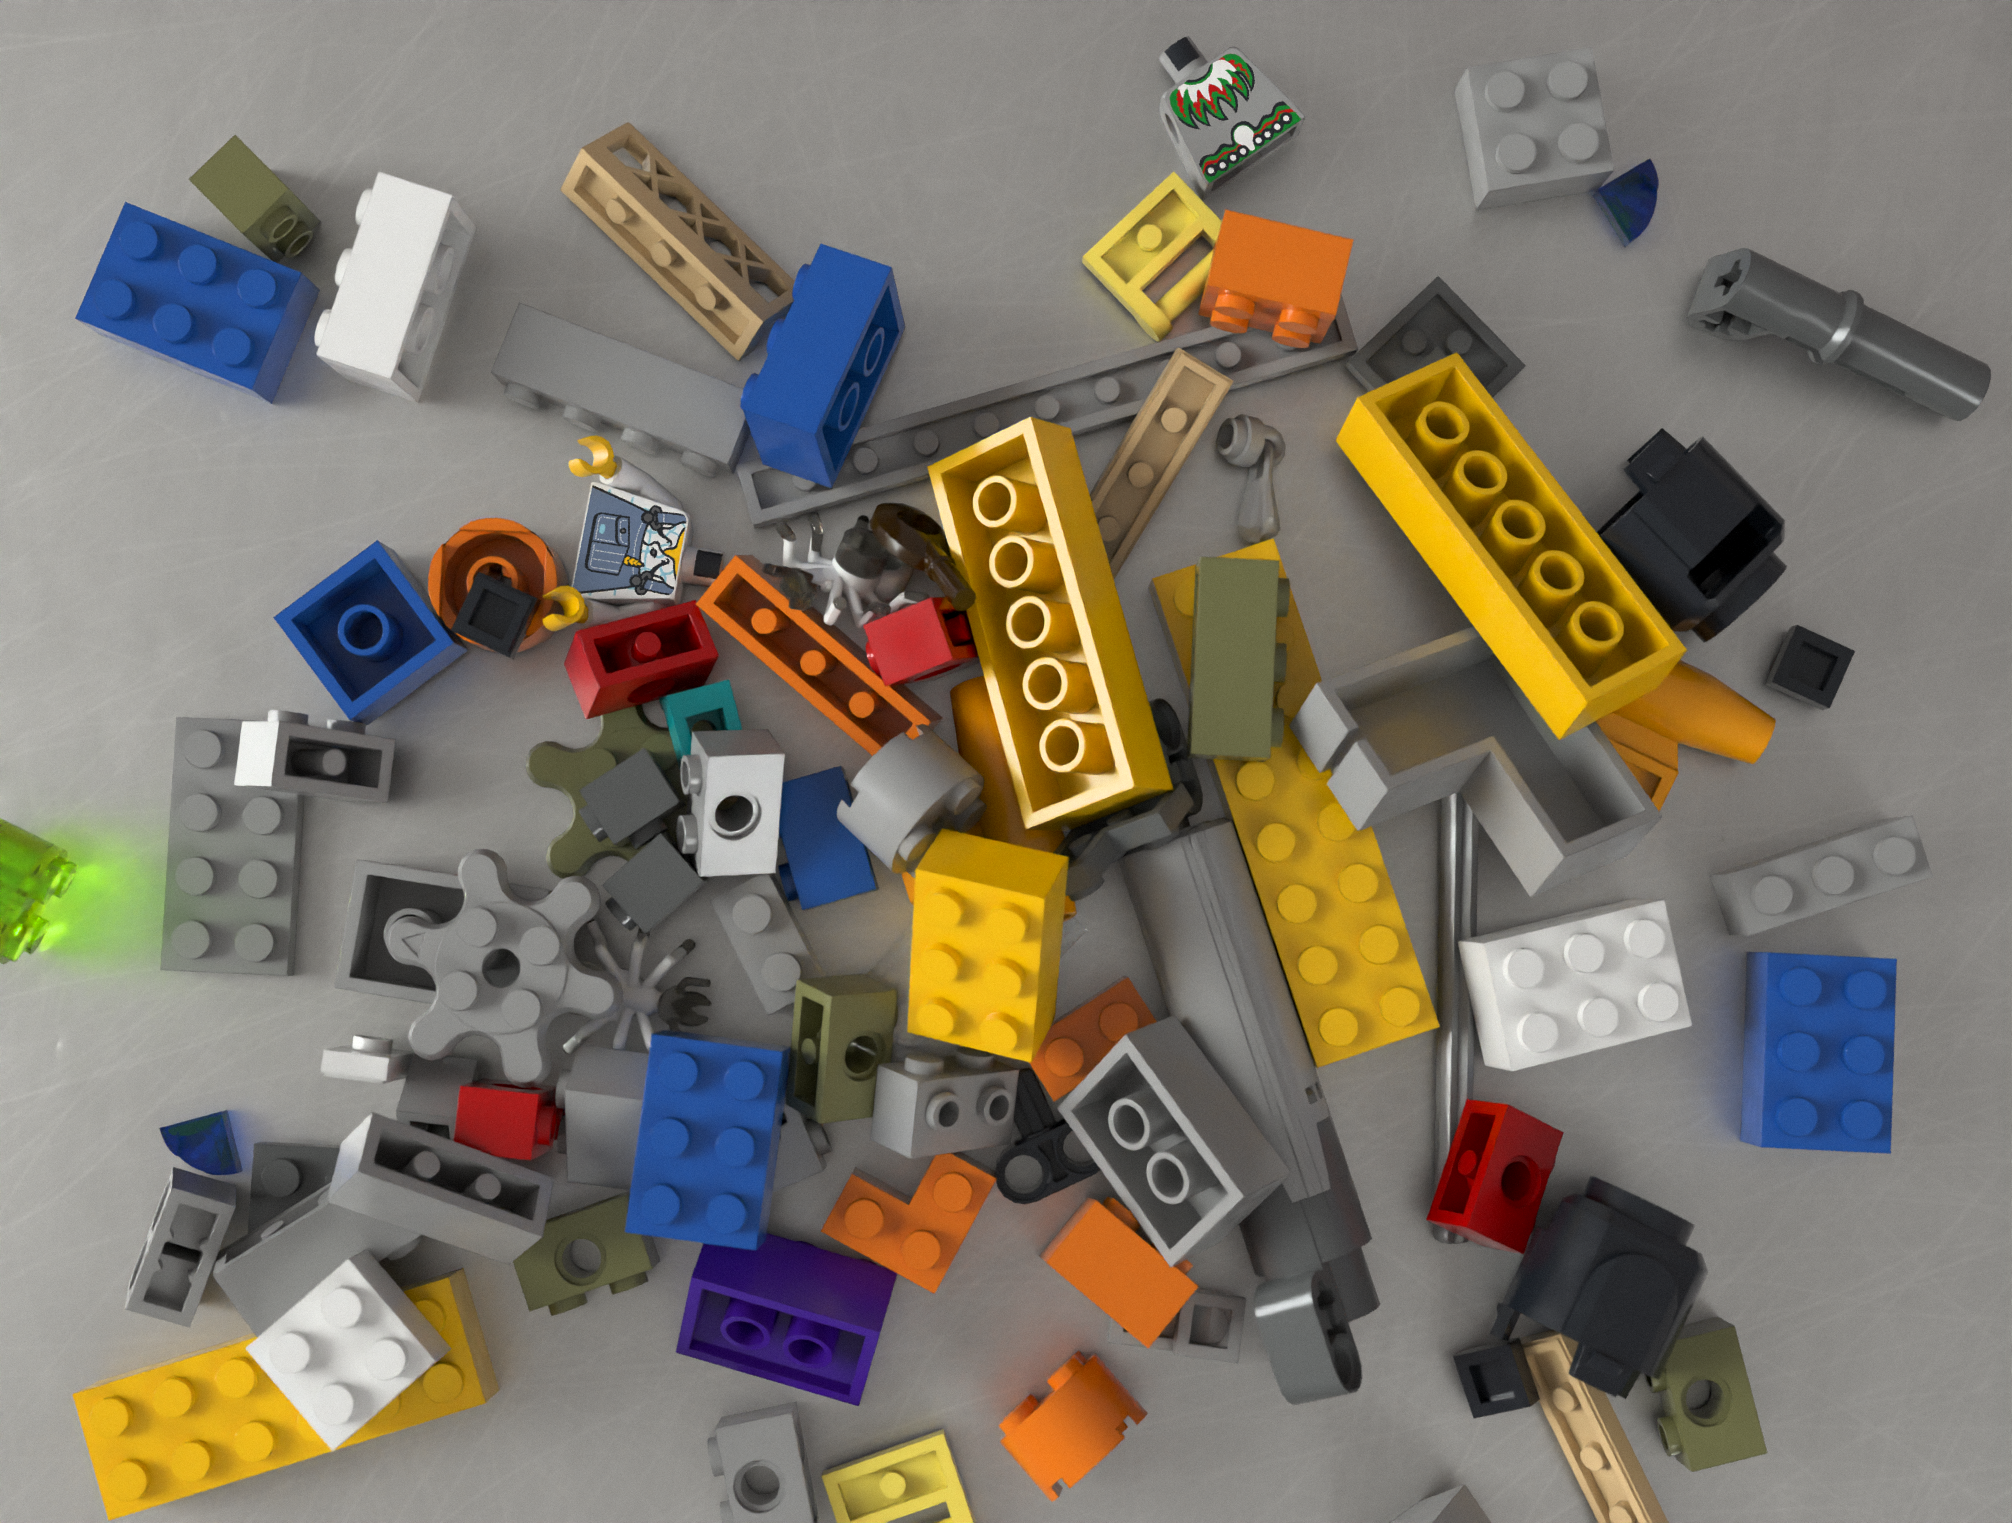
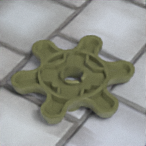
(571, 769)

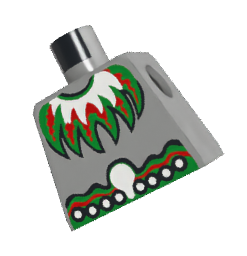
(1223, 114)

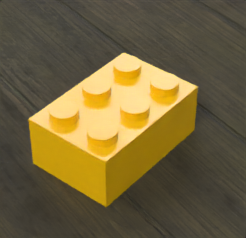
(986, 944)

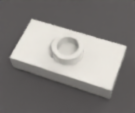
(367, 1060)

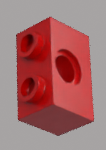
(920, 643)
(640, 659)
(507, 1118)
(1495, 1176)

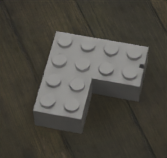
(1460, 723)

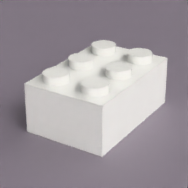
(395, 286)
(1574, 983)

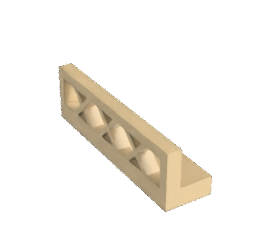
(672, 242)

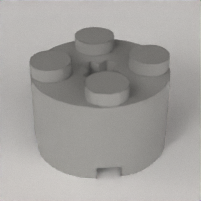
(911, 795)

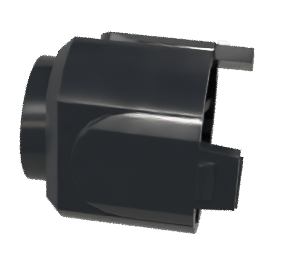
(1695, 535)
(1612, 1280)

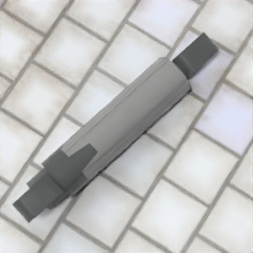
(1237, 1007)

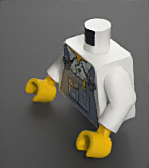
(630, 548)

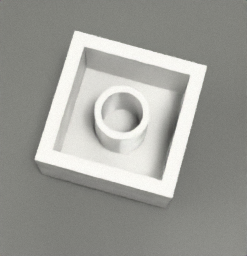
(348, 1348)

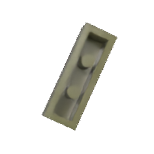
(1236, 659)

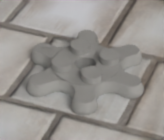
(549, 975)

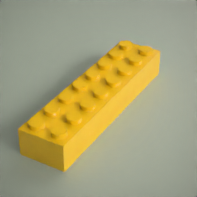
(1310, 866)

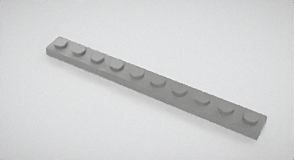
(1075, 398)

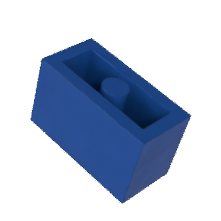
(822, 854)

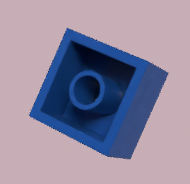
(370, 633)

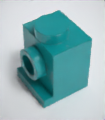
(706, 703)

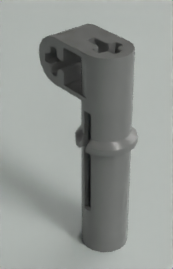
(1754, 296)

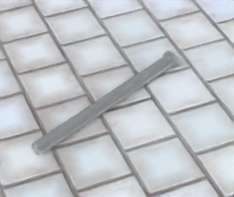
(1454, 1006)

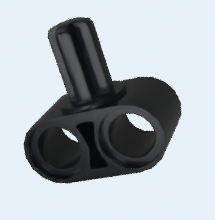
(1043, 1140)

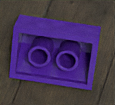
(787, 1315)

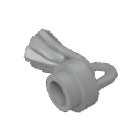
(1242, 444)

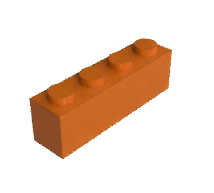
(812, 657)

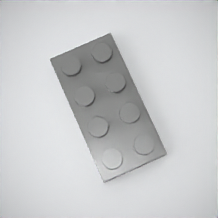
(228, 861)

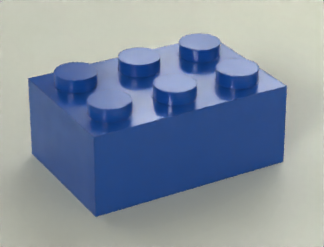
(198, 302)
(824, 364)
(1818, 1052)
(708, 1139)

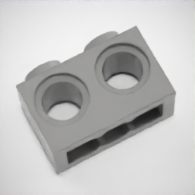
(181, 1247)

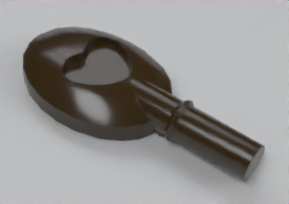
(922, 545)

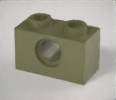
(256, 201)
(837, 1041)
(554, 1280)
(1729, 1423)

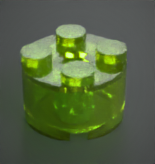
(28, 878)

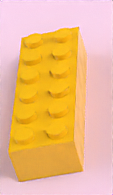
(1509, 545)
(1049, 627)
(224, 1419)

